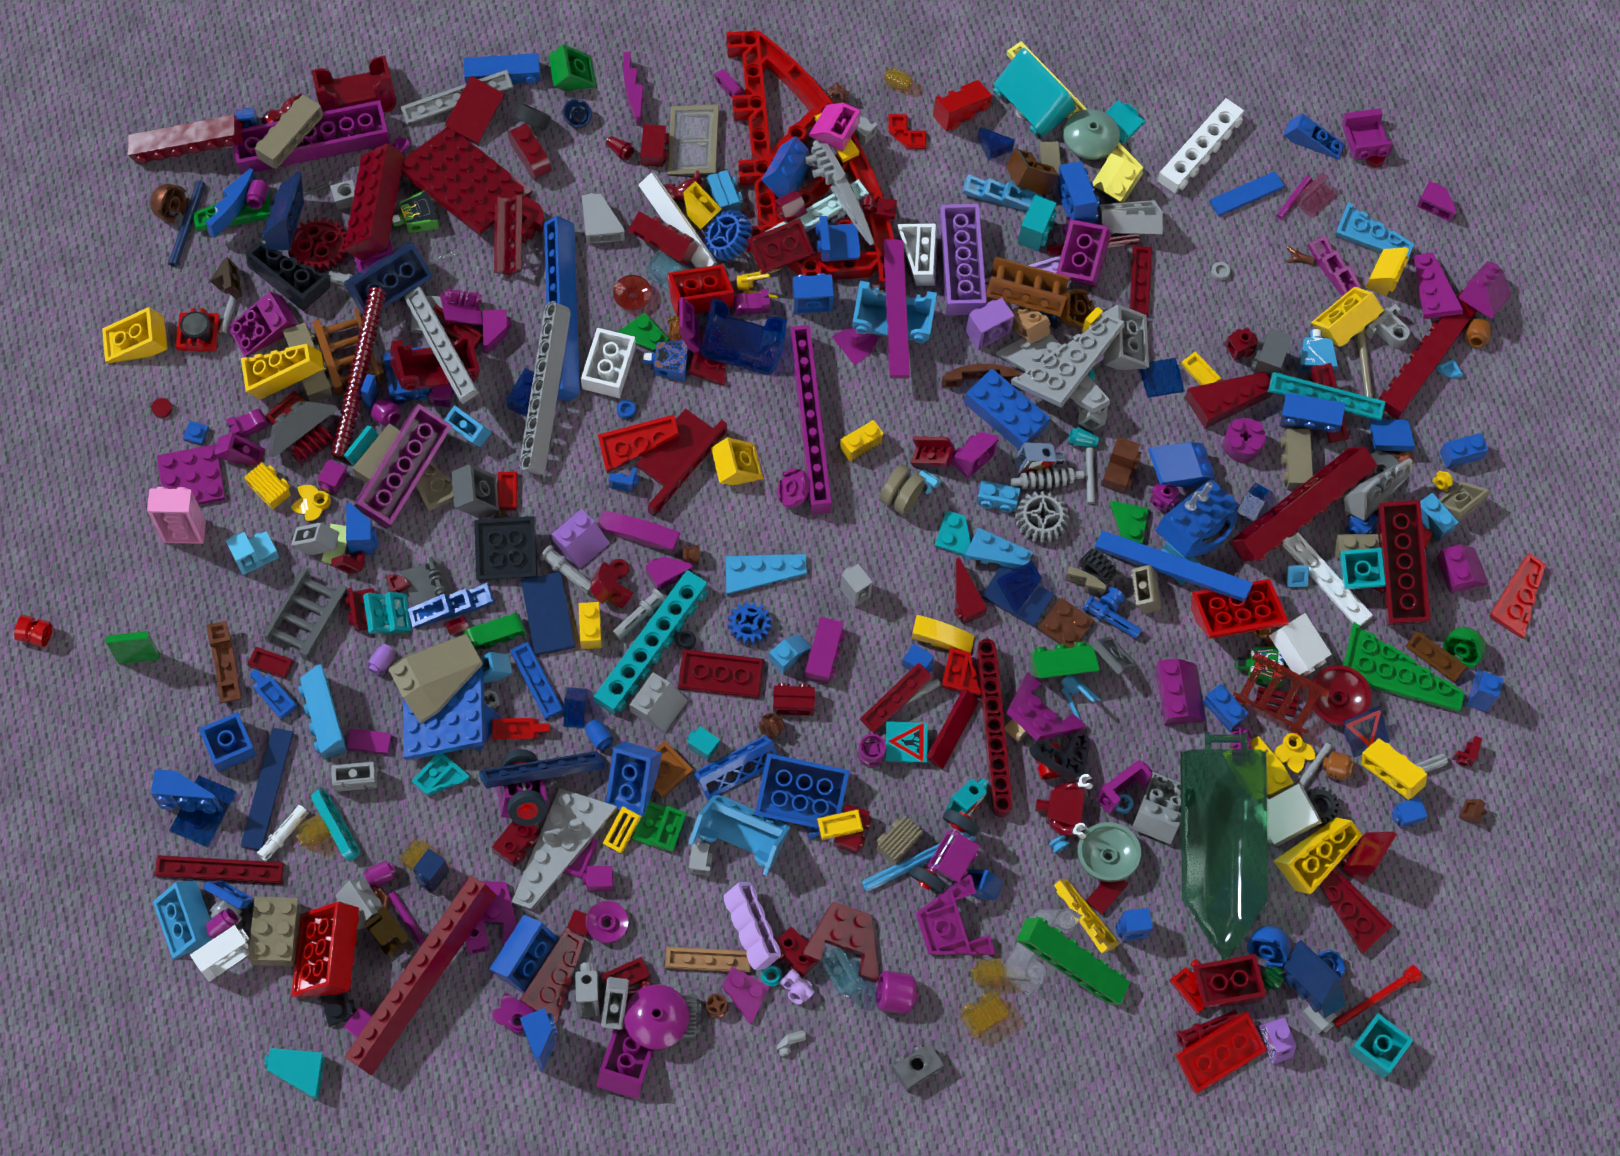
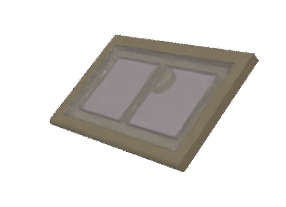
(693, 140)

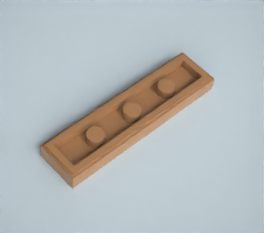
(706, 959)

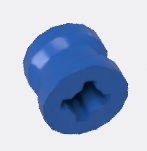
(1113, 598)

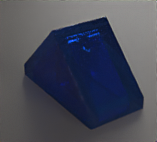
(994, 143)
(575, 707)

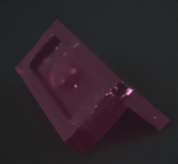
(1315, 196)

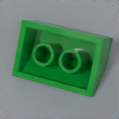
(1063, 660)

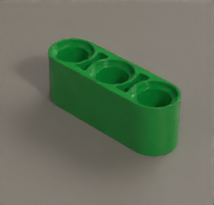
(496, 631)

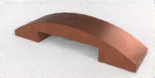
(976, 371)
(224, 662)

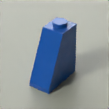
(1484, 690)

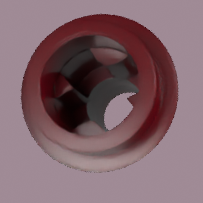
(620, 147)

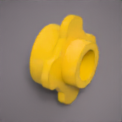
(1443, 481)

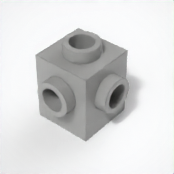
(1092, 421)

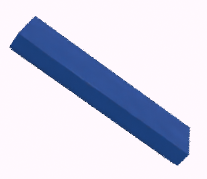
(1246, 193)
(536, 681)

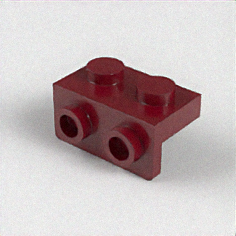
(932, 452)

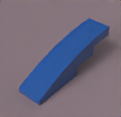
(231, 205)
(450, 606)

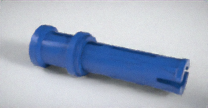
(1133, 630)

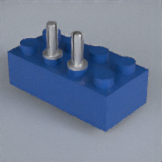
(1199, 519)

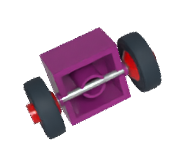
(526, 800)
(951, 855)

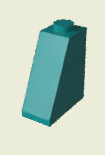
(297, 1068)

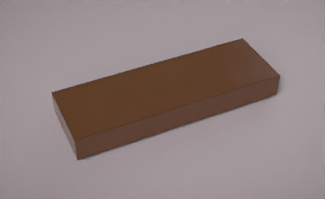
(1436, 656)

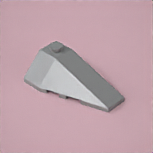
(1367, 495)

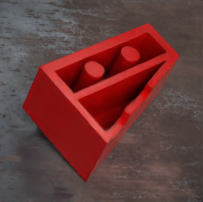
(961, 105)

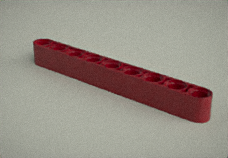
(991, 736)

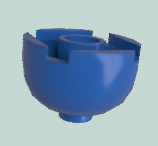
(1271, 944)

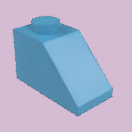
(788, 652)
(495, 666)

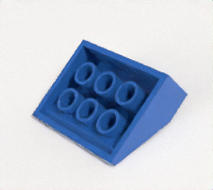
(800, 790)

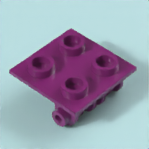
(461, 308)

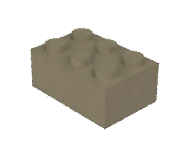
(274, 931)

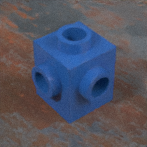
(1359, 526)

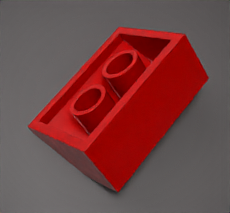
(699, 287)

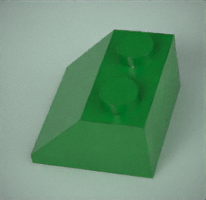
(571, 69)

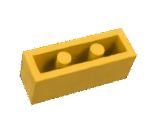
(1394, 769)

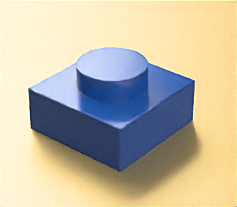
(196, 433)

